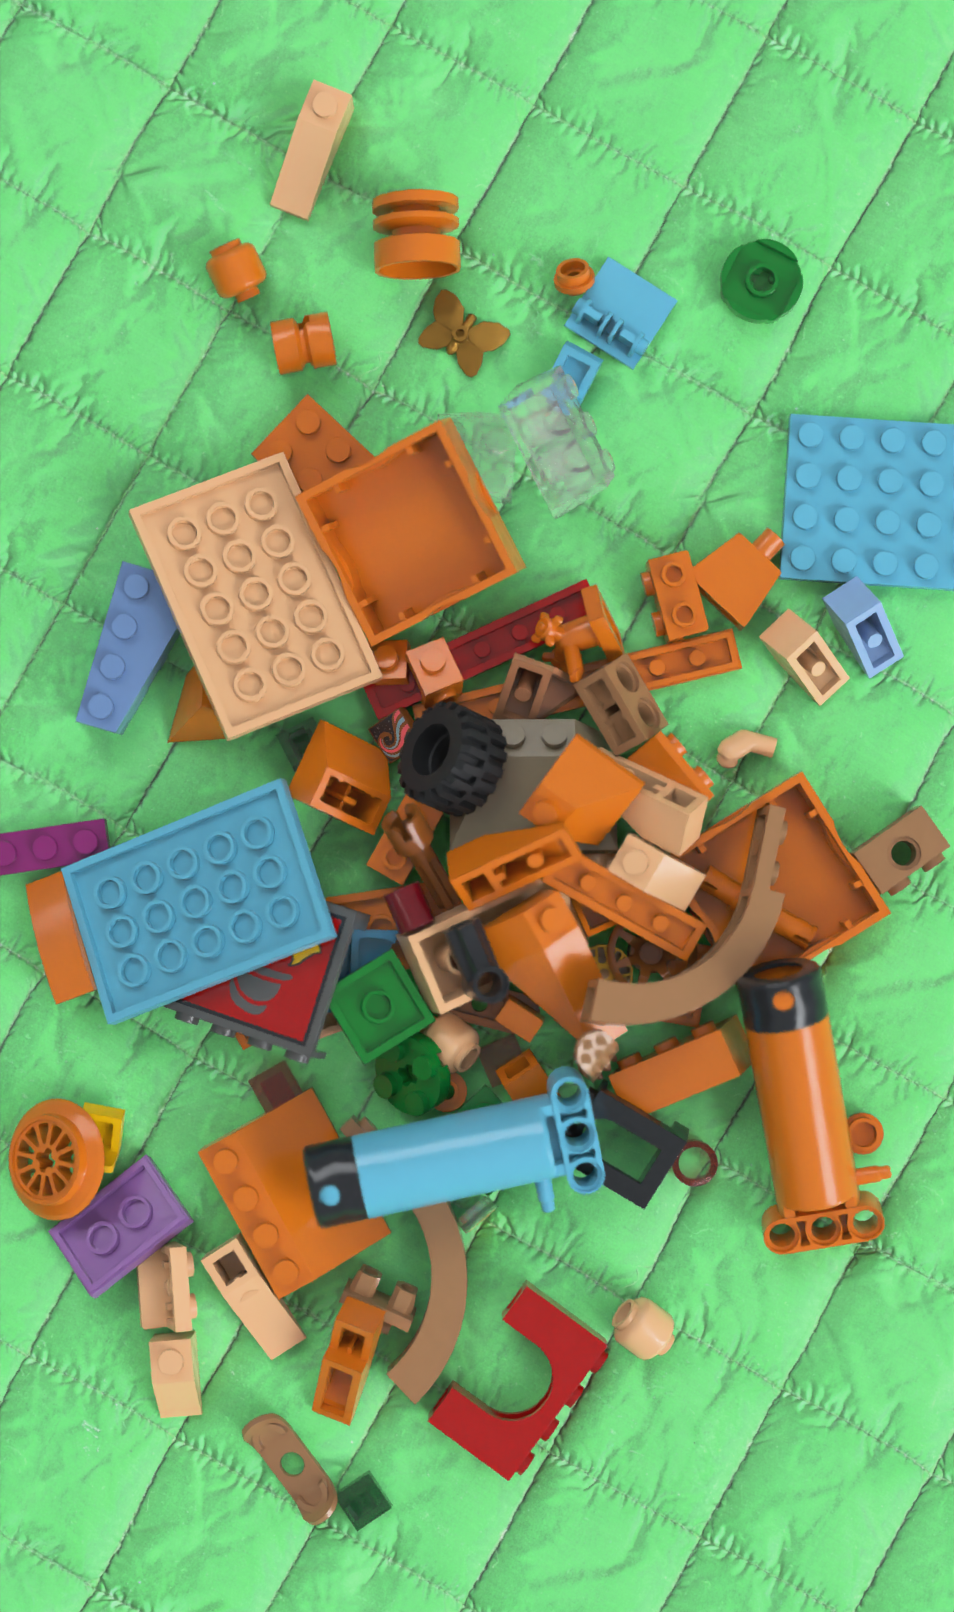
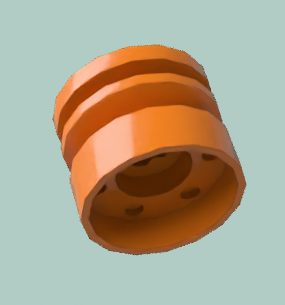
(416, 235)

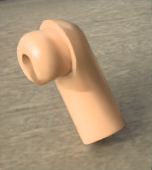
(741, 744)

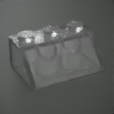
(557, 440)

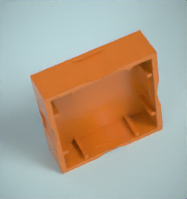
(411, 531)
(815, 872)

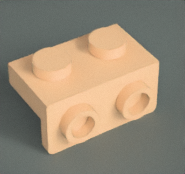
(165, 1289)

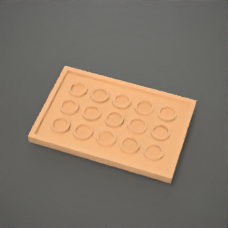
(254, 596)

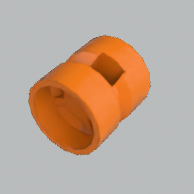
(303, 343)

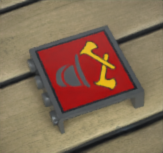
(282, 1000)

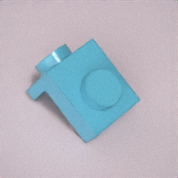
(580, 365)

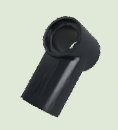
(475, 957)

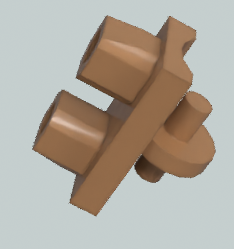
(398, 1306)

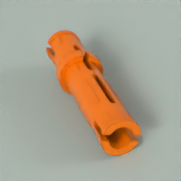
(728, 891)

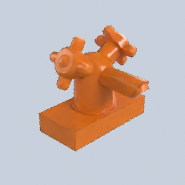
(580, 634)

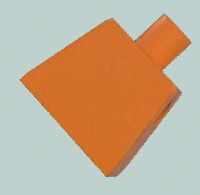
(739, 575)

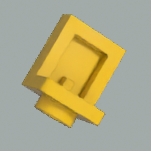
(110, 1125)

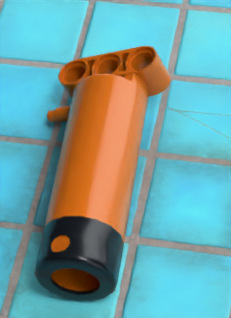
(804, 1111)

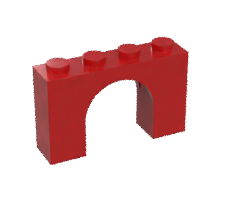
(507, 1438)

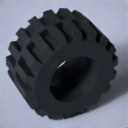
(452, 759)

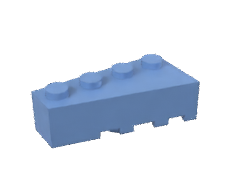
(129, 651)

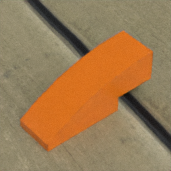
(59, 939)
(348, 1360)

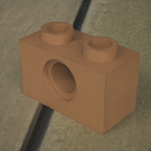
(918, 833)

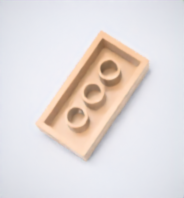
(432, 959)

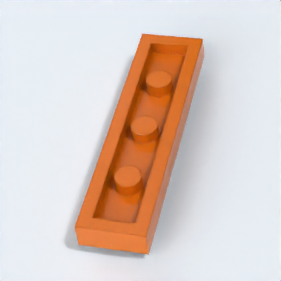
(629, 906)

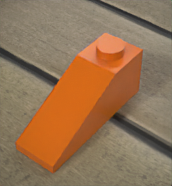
(508, 861)

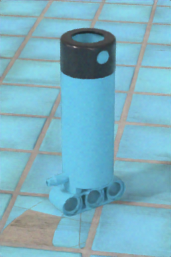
(457, 1157)

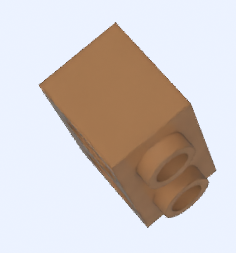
(621, 704)

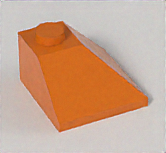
(583, 792)

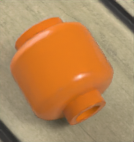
(236, 270)

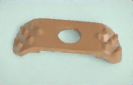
(594, 1053)
(310, 1488)

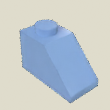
(863, 626)

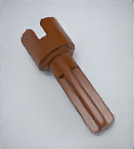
(413, 840)

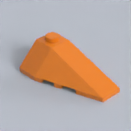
(547, 958)

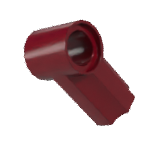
(409, 907)

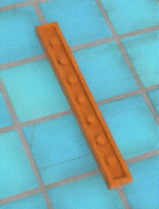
(657, 666)

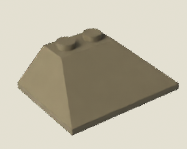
(531, 752)

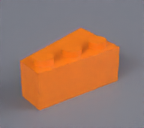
(683, 1066)

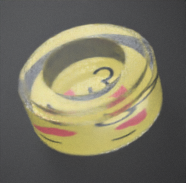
(476, 1214)

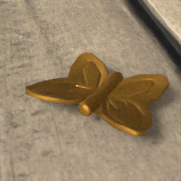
(460, 336)

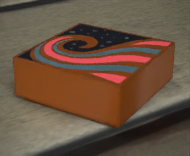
(391, 731)

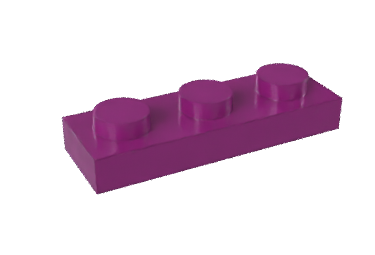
(52, 846)

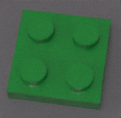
(379, 1006)

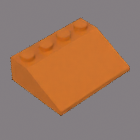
(268, 1194)

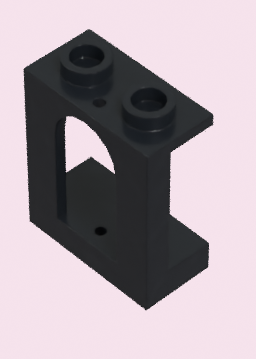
(667, 1140)

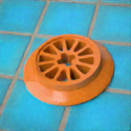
(56, 1124)

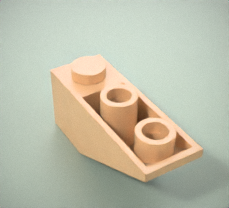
(251, 1296)

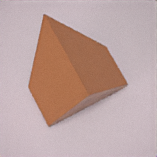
(533, 690)

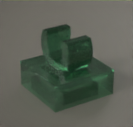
(296, 739)
(363, 1500)

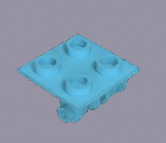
(620, 313)

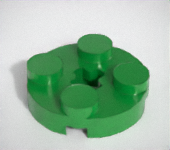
(739, 290)
(396, 1084)

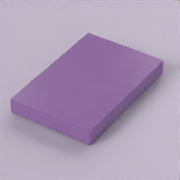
(121, 1226)

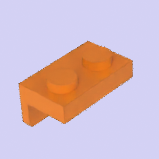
(676, 596)

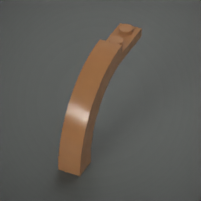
(721, 967)
(436, 1337)

